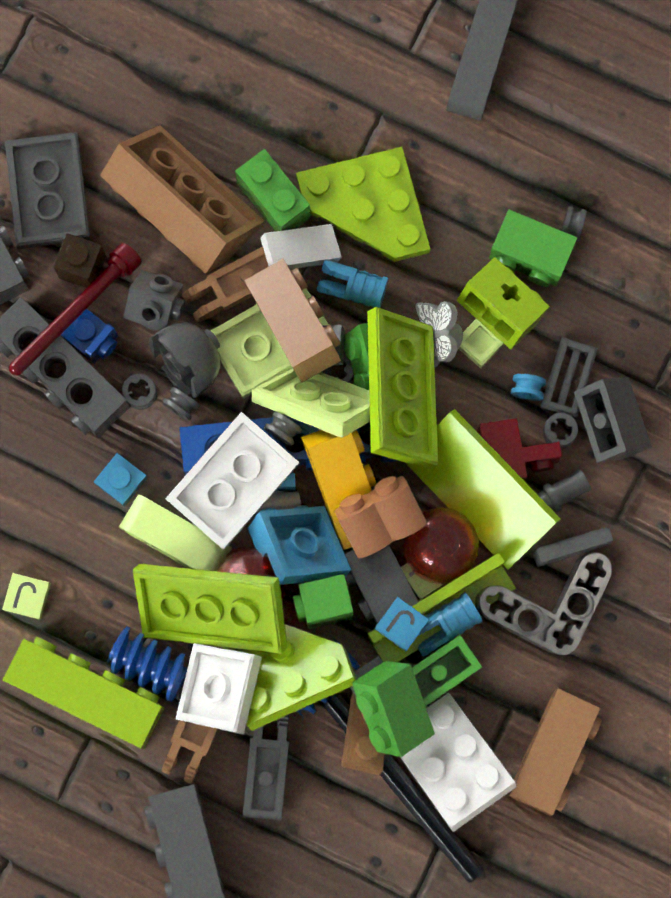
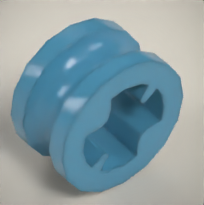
(528, 387)

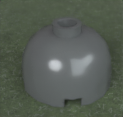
(188, 356)

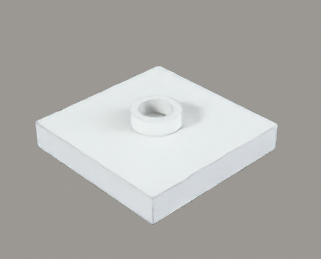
(218, 688)

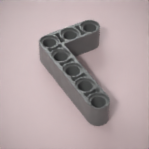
(481, 58)

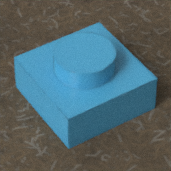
(120, 479)

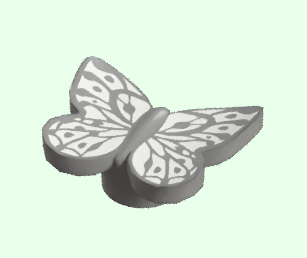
(446, 332)

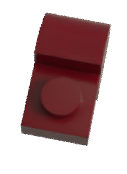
(506, 441)

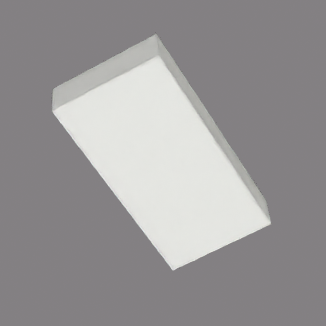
(301, 246)

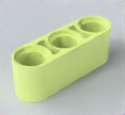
(172, 536)

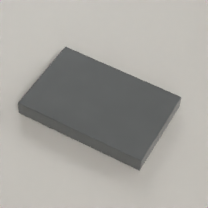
(47, 189)

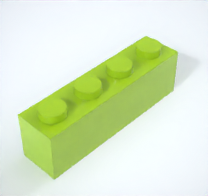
(83, 693)

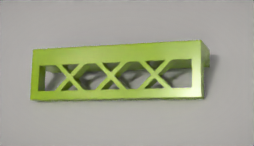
(485, 574)

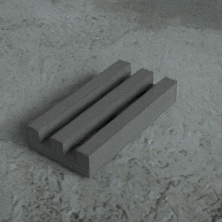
(577, 347)
(573, 546)

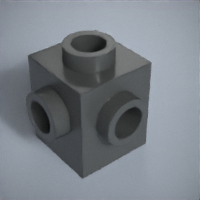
(154, 301)

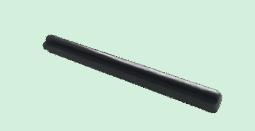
(416, 803)

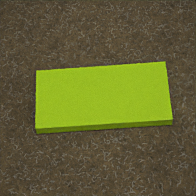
(402, 388)
(486, 491)
(210, 608)

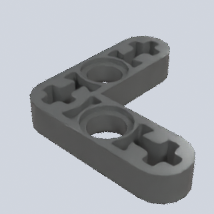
(549, 621)

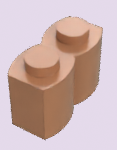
(380, 516)

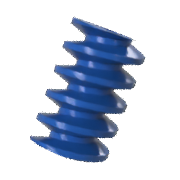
(148, 664)

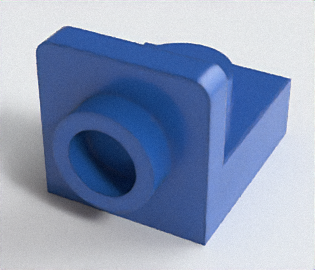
(91, 336)

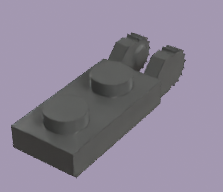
(266, 773)

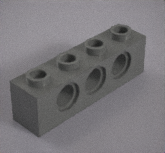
(106, 404)

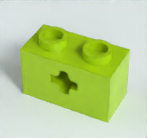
(502, 303)

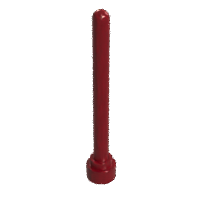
(122, 262)

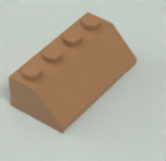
(181, 198)

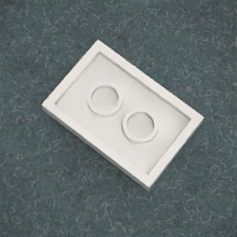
(232, 480)
(457, 766)

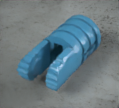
(361, 285)
(453, 620)

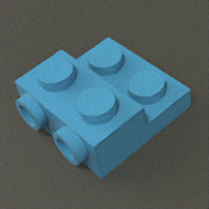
(299, 544)

